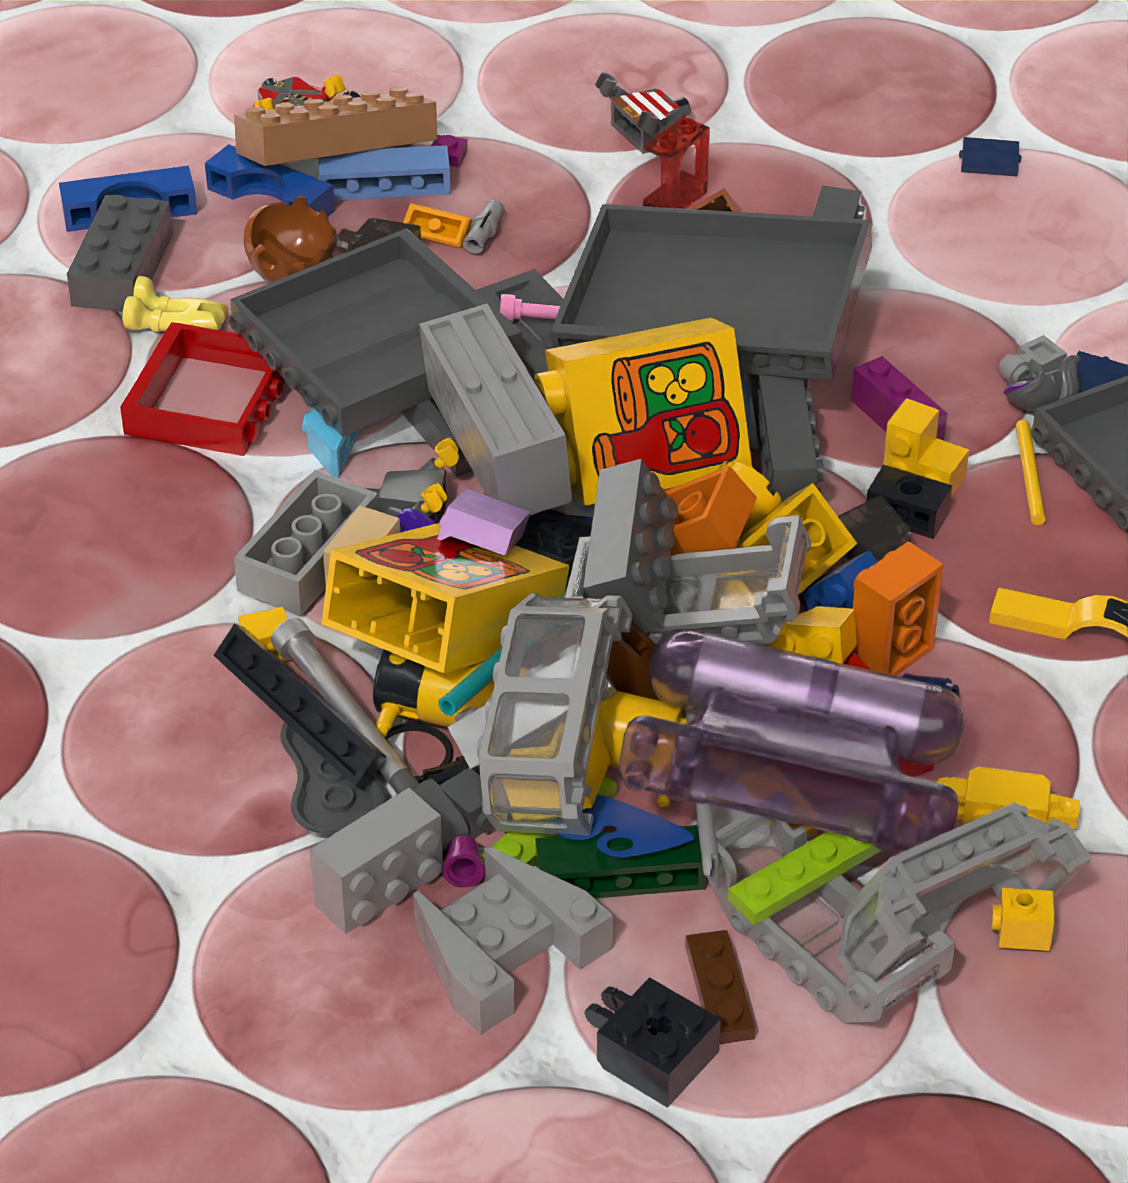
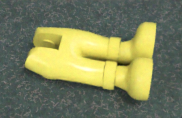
(156, 313)

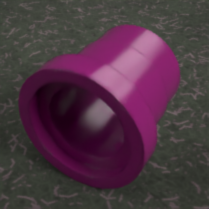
(463, 862)

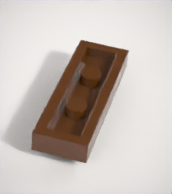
(720, 984)

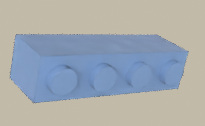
(388, 173)

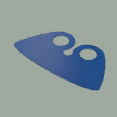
(643, 828)

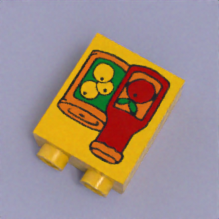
(652, 398)
(433, 596)

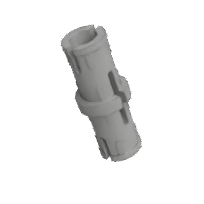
(484, 226)

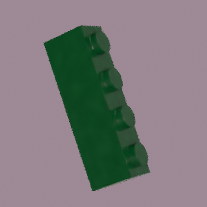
(609, 876)

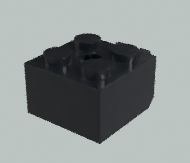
(654, 1039)

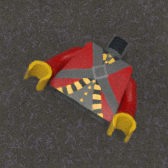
(296, 91)

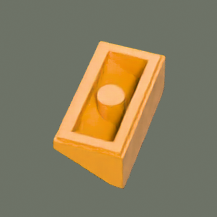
(439, 225)

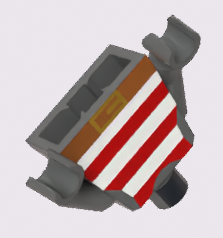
(640, 114)

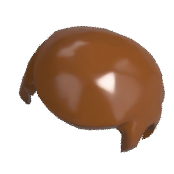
(287, 239)

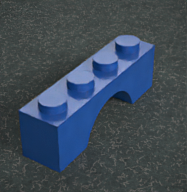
(239, 176)
(83, 197)

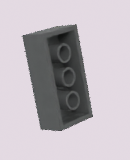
(118, 247)
(631, 541)

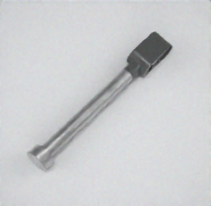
(294, 642)

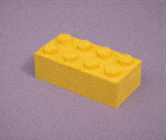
(825, 529)

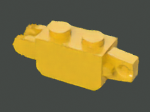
(995, 788)

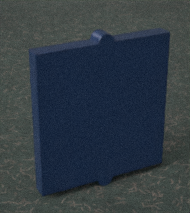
(990, 156)
(1098, 370)

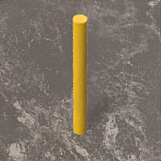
(1030, 472)

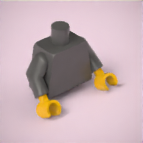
(419, 489)

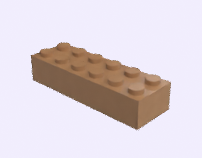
(335, 126)

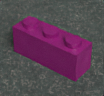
(881, 390)

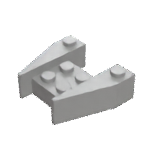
(501, 928)

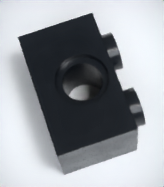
(915, 498)

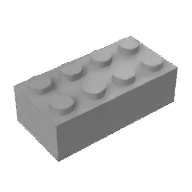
(286, 555)

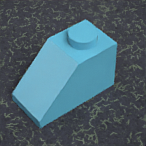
(326, 443)

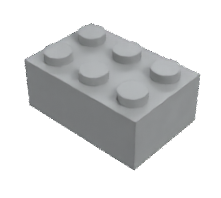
(377, 860)

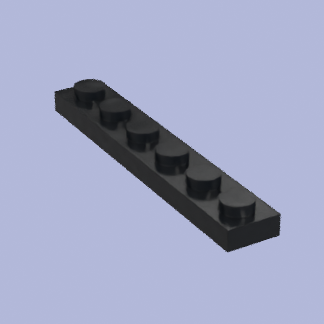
(300, 706)

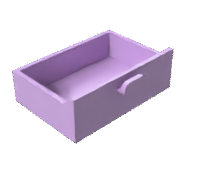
(484, 522)

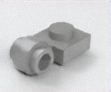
(1031, 357)

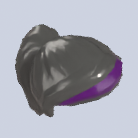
(1045, 387)

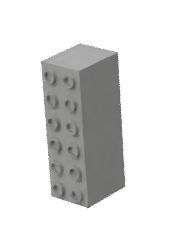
(495, 410)

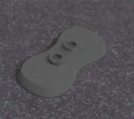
(323, 796)

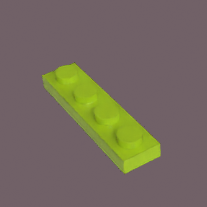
(797, 874)

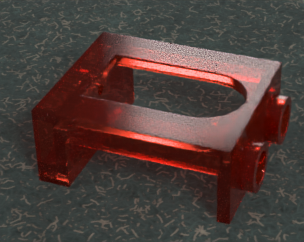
(679, 187)

